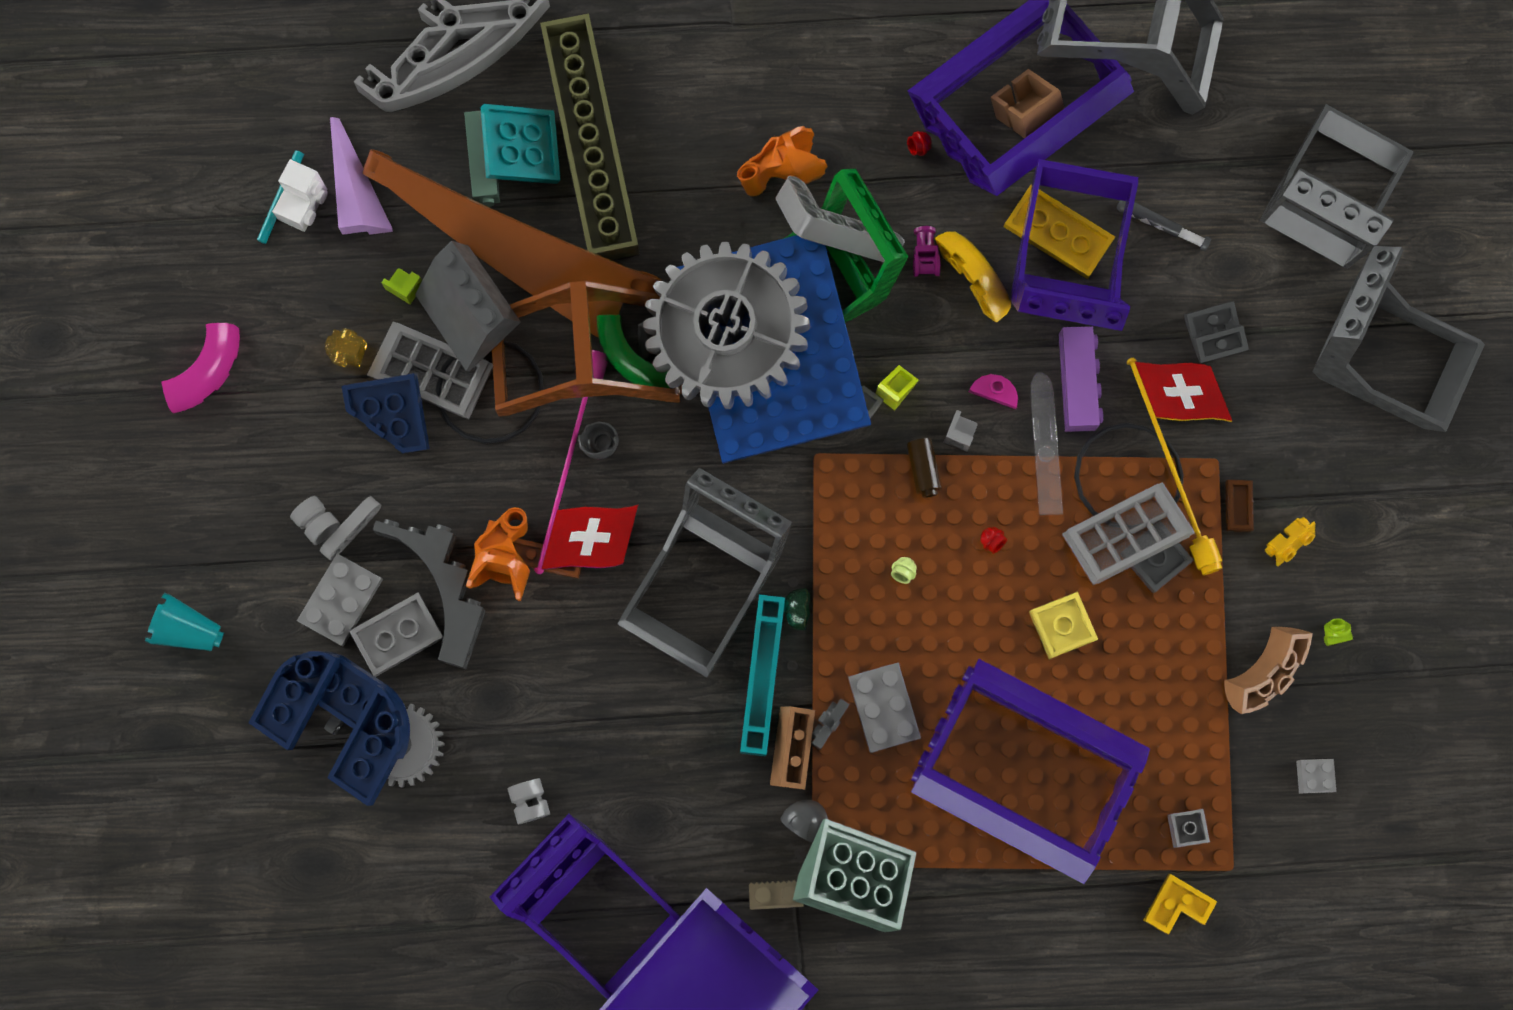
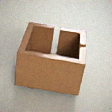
(1035, 103)

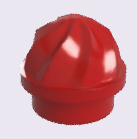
(919, 143)
(993, 539)

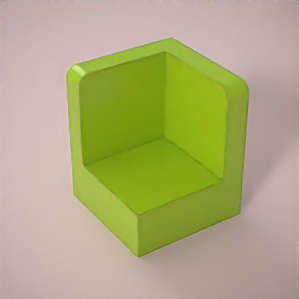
(403, 285)

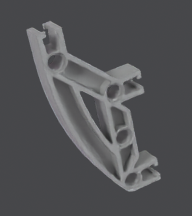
(492, 35)

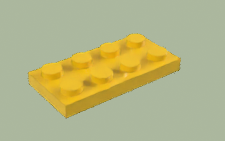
(1061, 233)

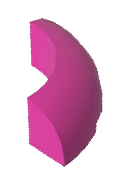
(207, 371)

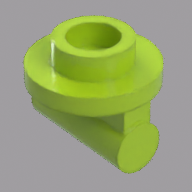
(1337, 632)

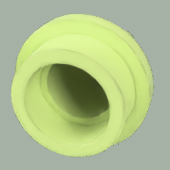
(904, 570)

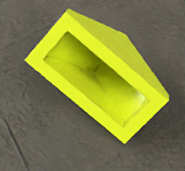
(896, 387)

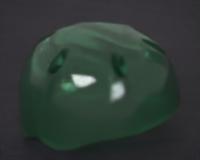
(797, 608)

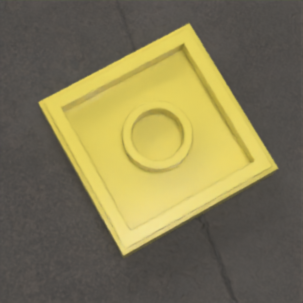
(1063, 625)

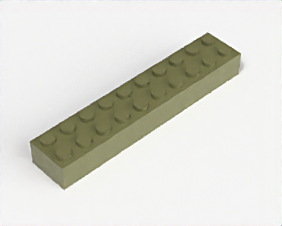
(589, 137)

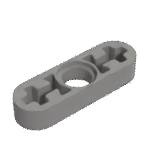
(350, 528)

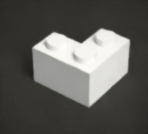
(300, 197)

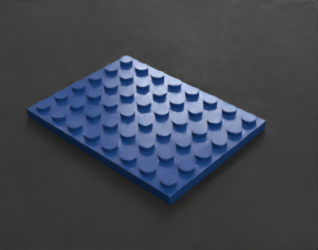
(826, 389)

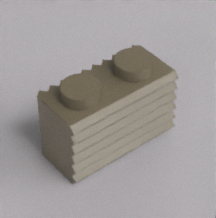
(772, 895)

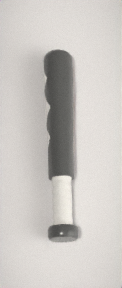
(1155, 220)

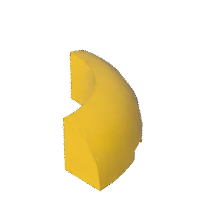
(985, 282)

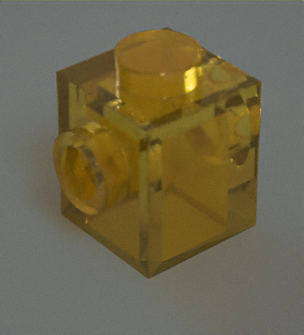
(345, 348)

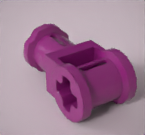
(926, 256)

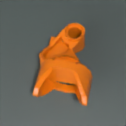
(782, 158)
(497, 554)

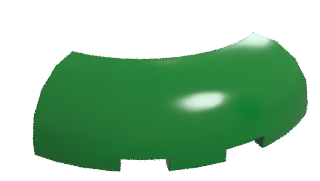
(623, 357)

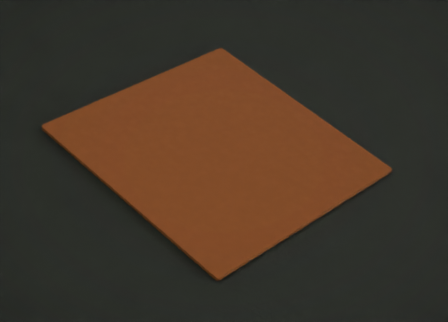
(1148, 674)

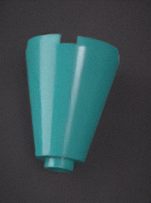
(182, 626)

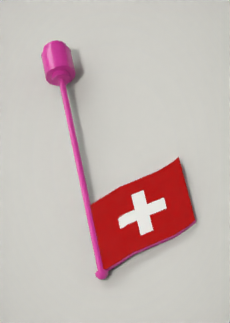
(586, 534)

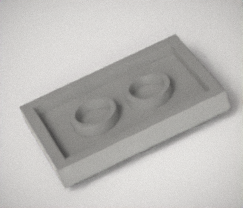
(340, 599)
(396, 634)
(884, 707)

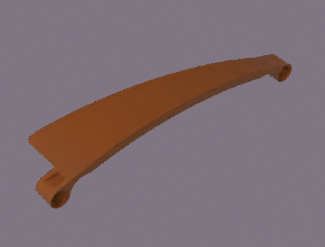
(511, 247)

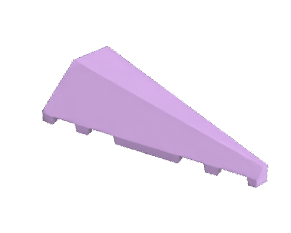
(356, 200)

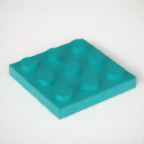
(520, 144)

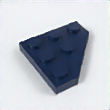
(390, 410)

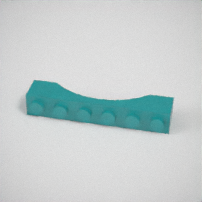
(762, 675)

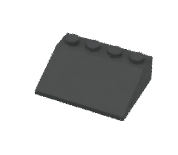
(465, 304)

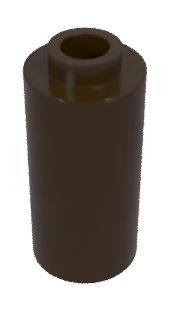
(924, 467)

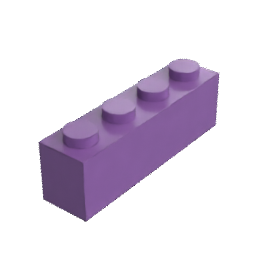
(1079, 379)

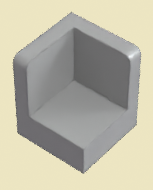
(960, 432)

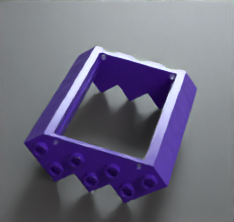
(1047, 139)
(1003, 822)

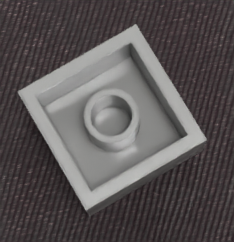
(1316, 776)
(1188, 828)

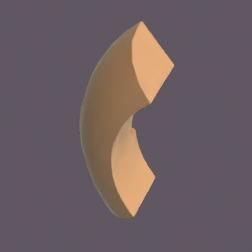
(1271, 672)

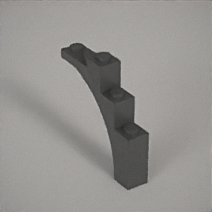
(460, 617)

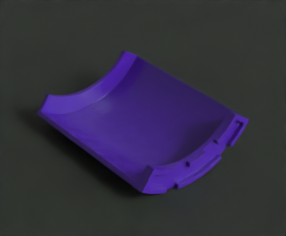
(712, 964)

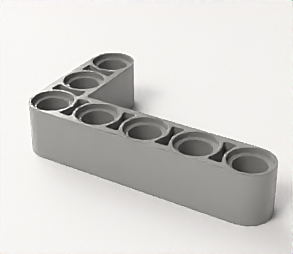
(822, 225)

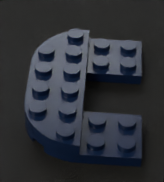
(351, 695)

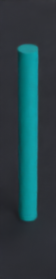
(271, 218)

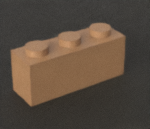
(792, 747)

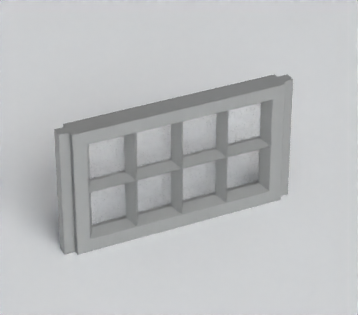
(411, 352)
(1128, 533)

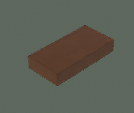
(1239, 505)

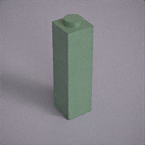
(483, 189)

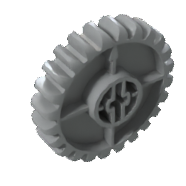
(694, 299)

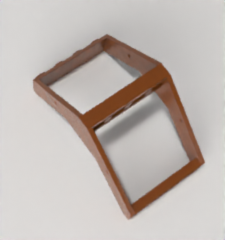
(585, 384)

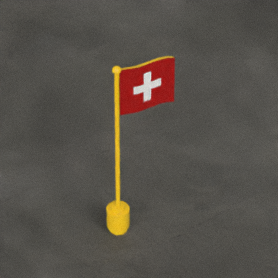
(1183, 394)

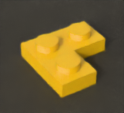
(1178, 897)

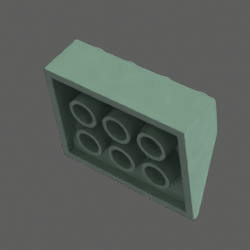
(856, 877)

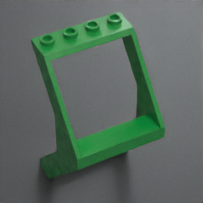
(867, 289)

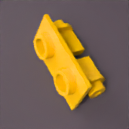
(1299, 534)

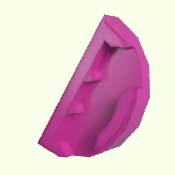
(996, 389)

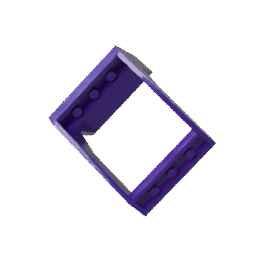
(1067, 299)
(551, 874)

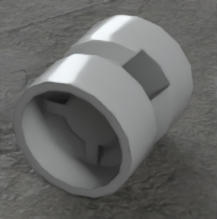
(312, 516)
(525, 792)

